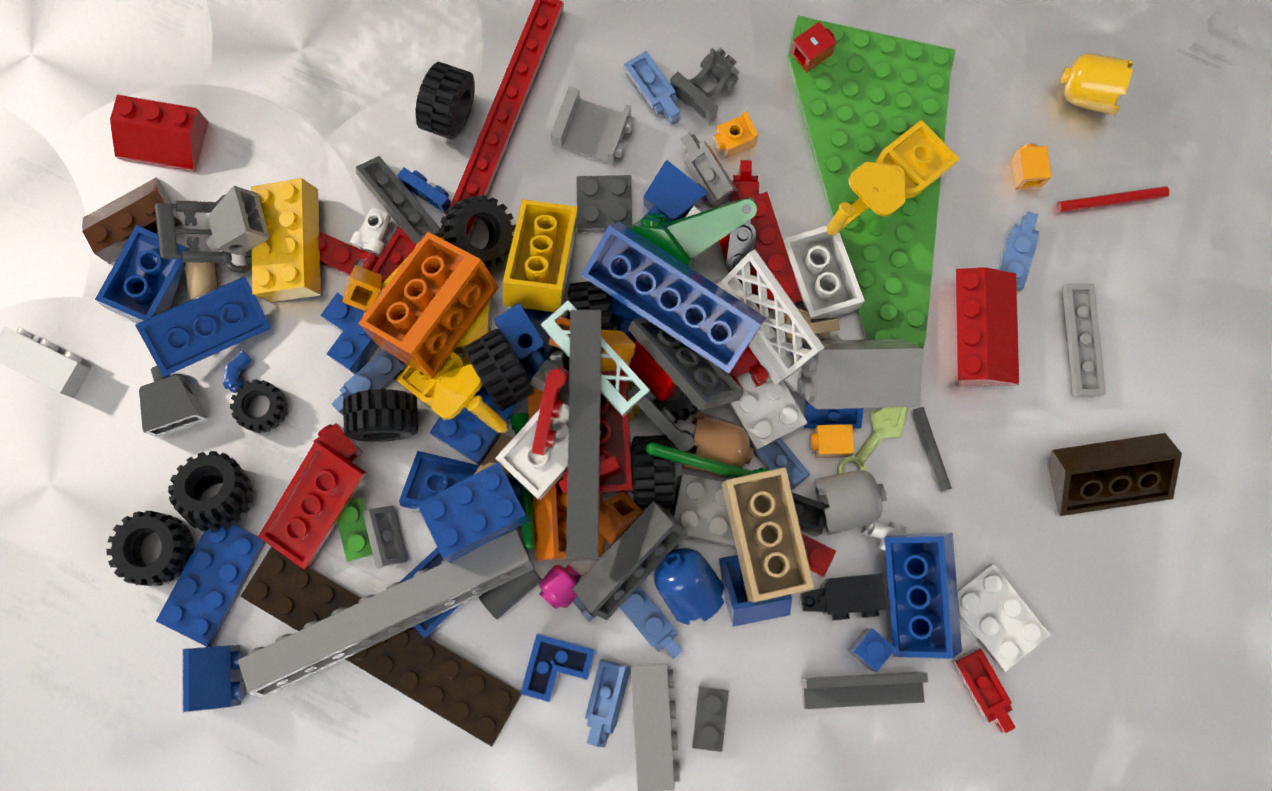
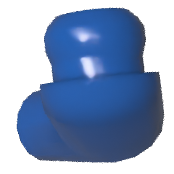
(232, 371)

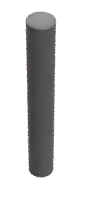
(932, 449)

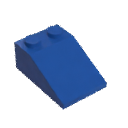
(141, 280)

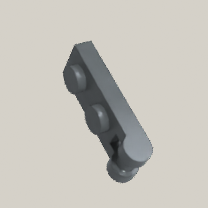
(663, 419)

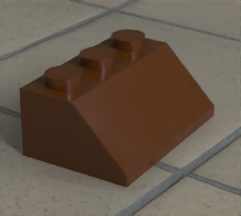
(112, 224)

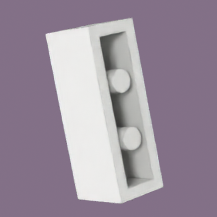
(42, 361)

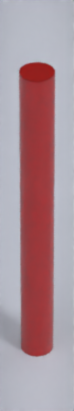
(1112, 199)

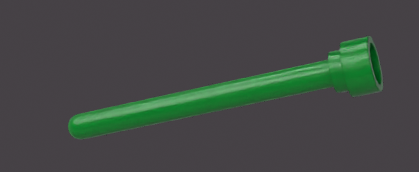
(518, 421)
(699, 461)

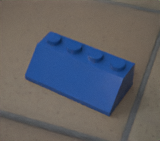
(923, 595)

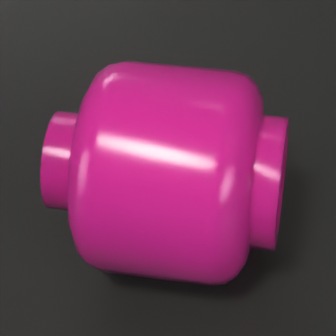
(558, 586)

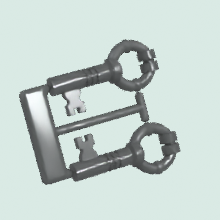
(167, 235)

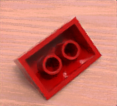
(157, 132)

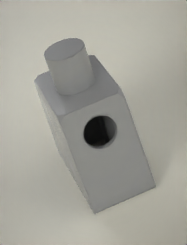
(237, 222)

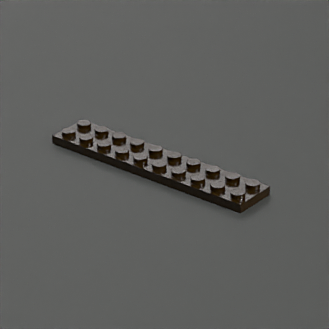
(405, 661)

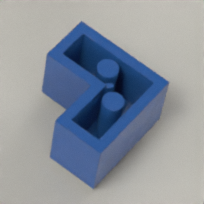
(354, 345)
(548, 659)

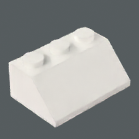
(823, 274)

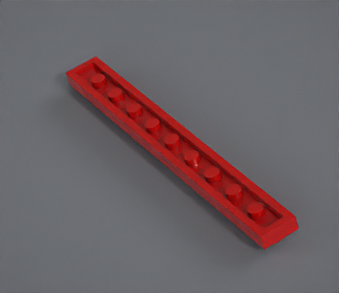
(508, 103)

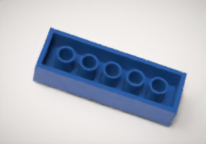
(672, 296)
(470, 434)

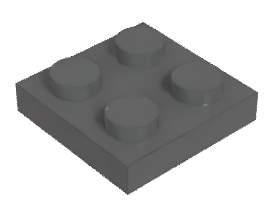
(603, 202)

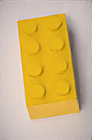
(540, 256)
(290, 259)

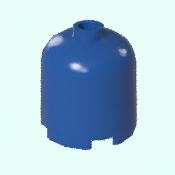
(689, 585)

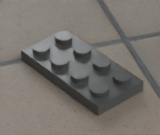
(695, 375)

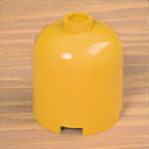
(1096, 82)

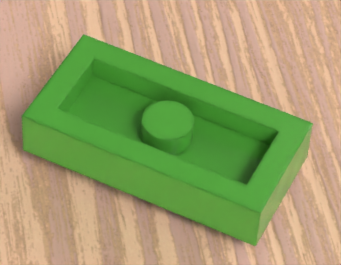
(354, 531)

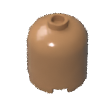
(720, 442)

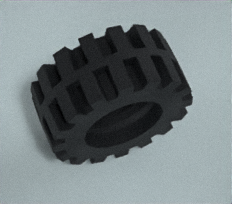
(243, 399)

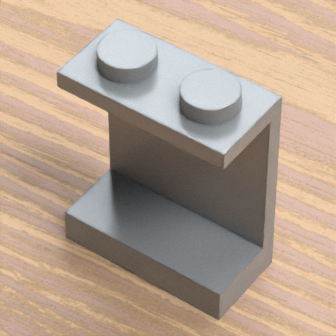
(591, 128)

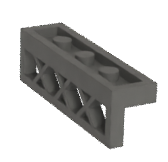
(863, 690)

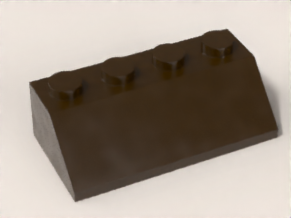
(1114, 473)

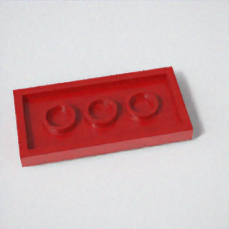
(312, 504)

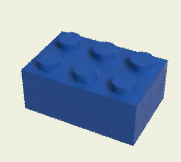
(473, 512)

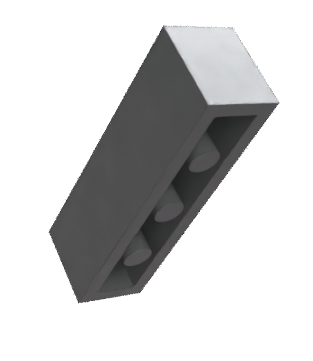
(629, 561)

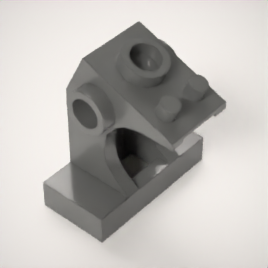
(720, 69)

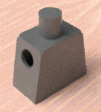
(168, 404)

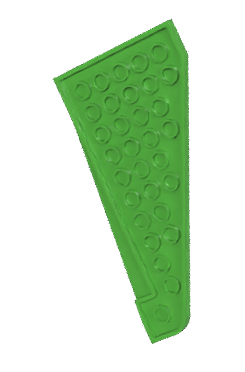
(852, 111)

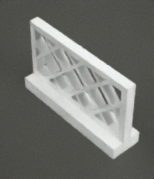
(768, 346)

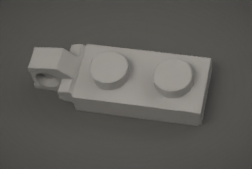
(707, 170)

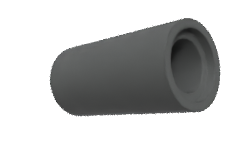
(505, 596)

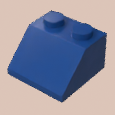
(736, 599)
(212, 678)

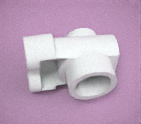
(370, 236)
(881, 530)

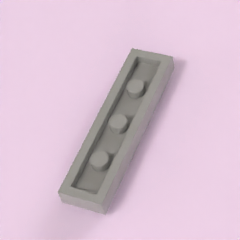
(1083, 340)

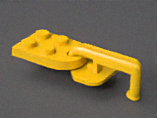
(898, 173)
(451, 391)

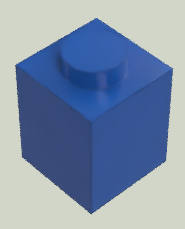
(871, 649)

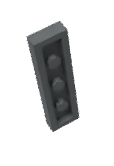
(397, 199)

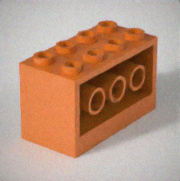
(429, 304)

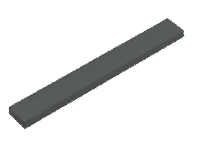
(584, 434)

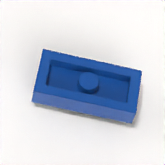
(418, 185)
(832, 416)

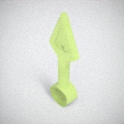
(886, 424)

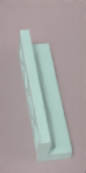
(607, 390)

